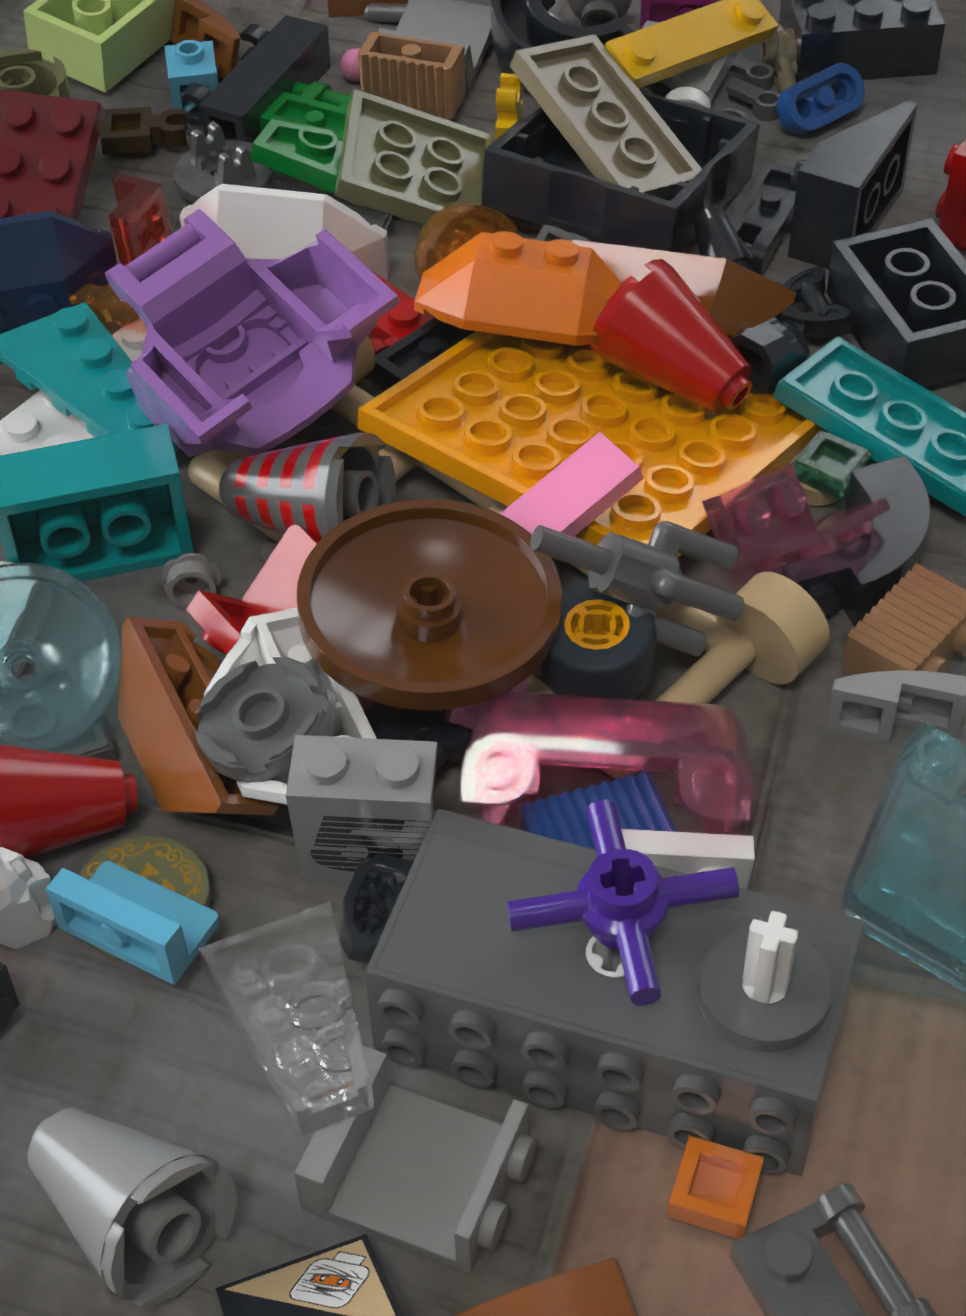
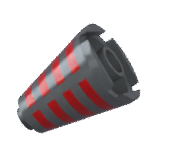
(309, 484)

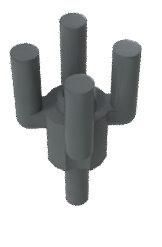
(651, 575)

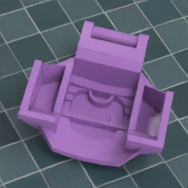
(241, 344)

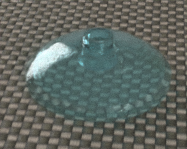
(71, 643)

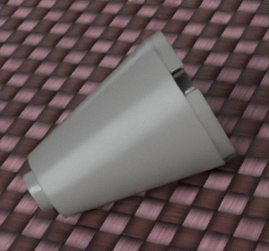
(133, 1202)

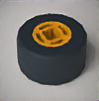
(600, 648)

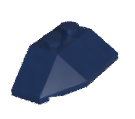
(46, 262)

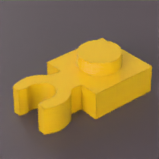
(508, 103)

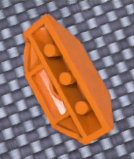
(519, 288)

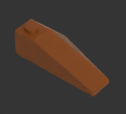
(726, 289)

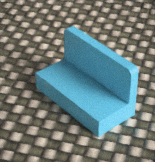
(132, 918)

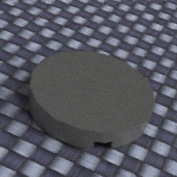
(256, 713)

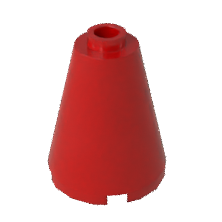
(671, 340)
(59, 799)

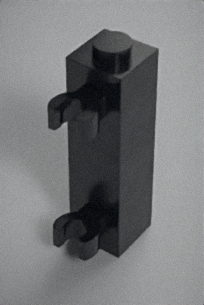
(286, 55)

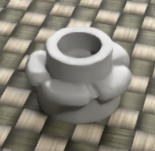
(187, 576)

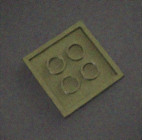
(407, 159)

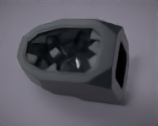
(772, 352)
(370, 903)

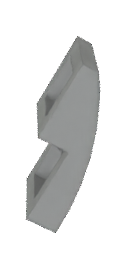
(875, 701)

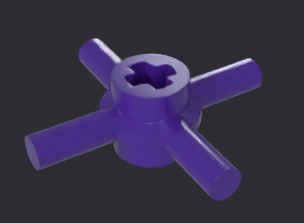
(623, 901)

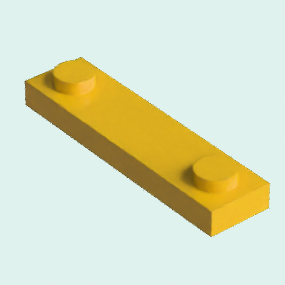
(691, 39)

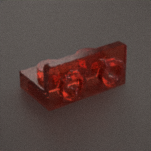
(139, 218)

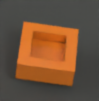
(715, 1187)

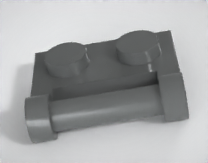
(795, 1275)

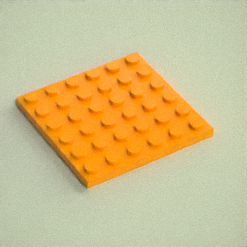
(517, 407)

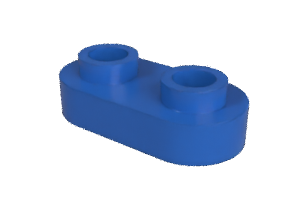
(817, 100)

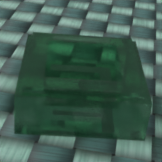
(828, 463)

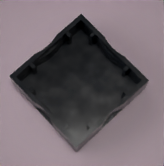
(544, 181)

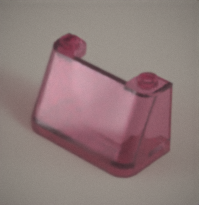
(693, 740)

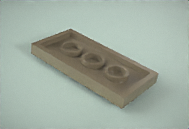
(604, 116)

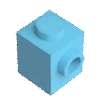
(188, 64)

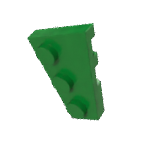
(299, 152)

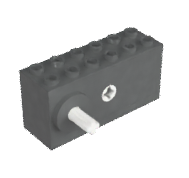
(546, 1011)

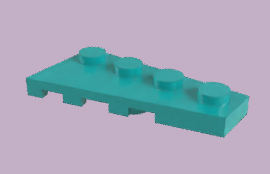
(78, 367)

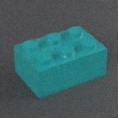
(95, 504)

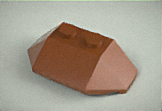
(158, 708)

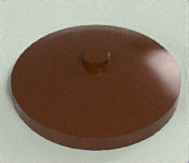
(428, 604)

